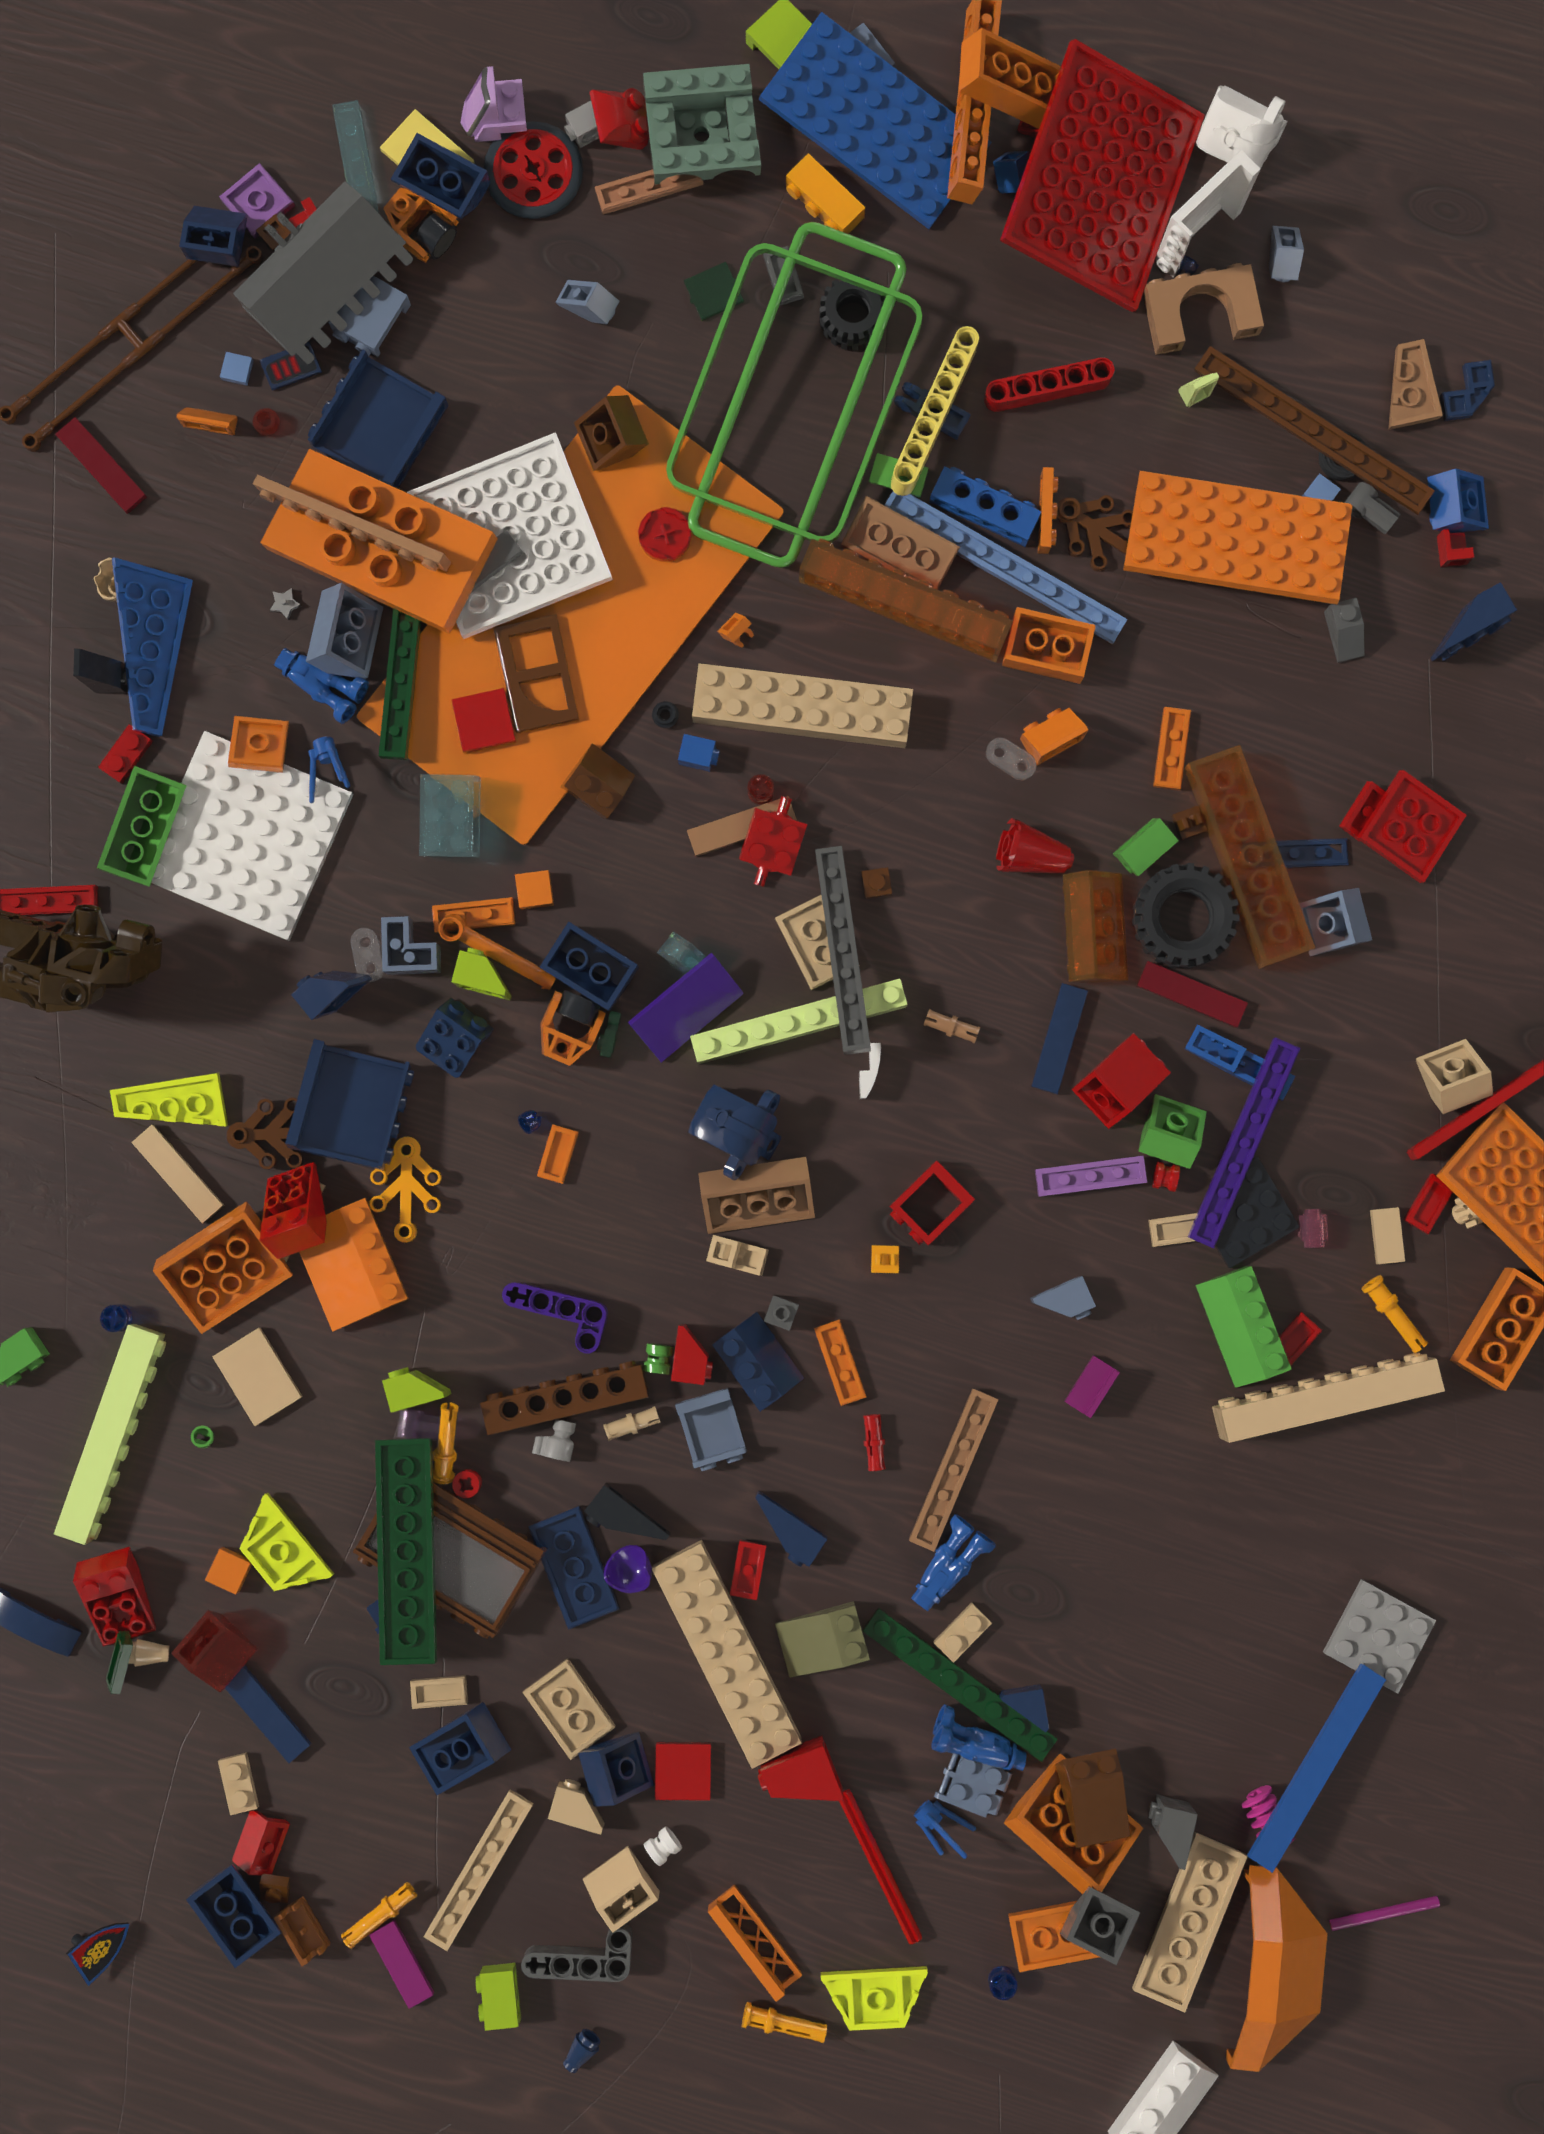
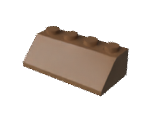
(759, 1197)

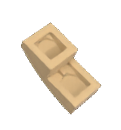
(737, 1255)

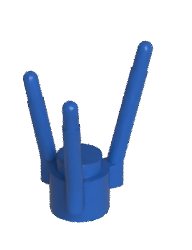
(326, 753)
(929, 1816)

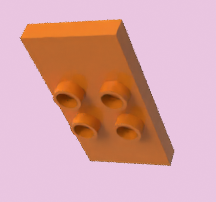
(363, 566)

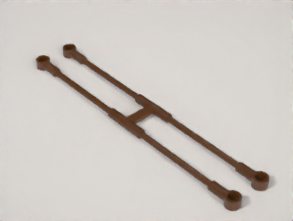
(141, 347)

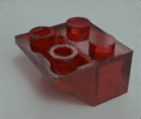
(214, 1650)

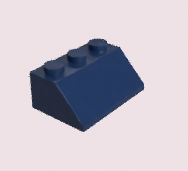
(441, 177)
(589, 966)
(758, 1361)
(233, 1915)

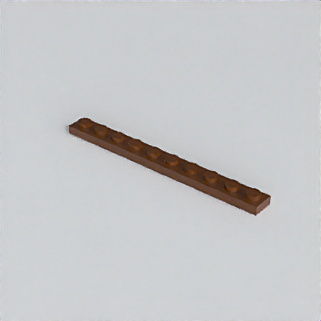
(1315, 431)

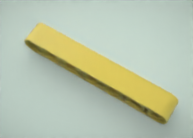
(937, 399)

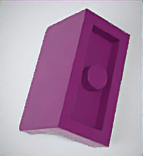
(1091, 1386)

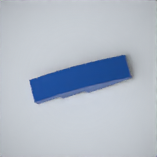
(1229, 1056)

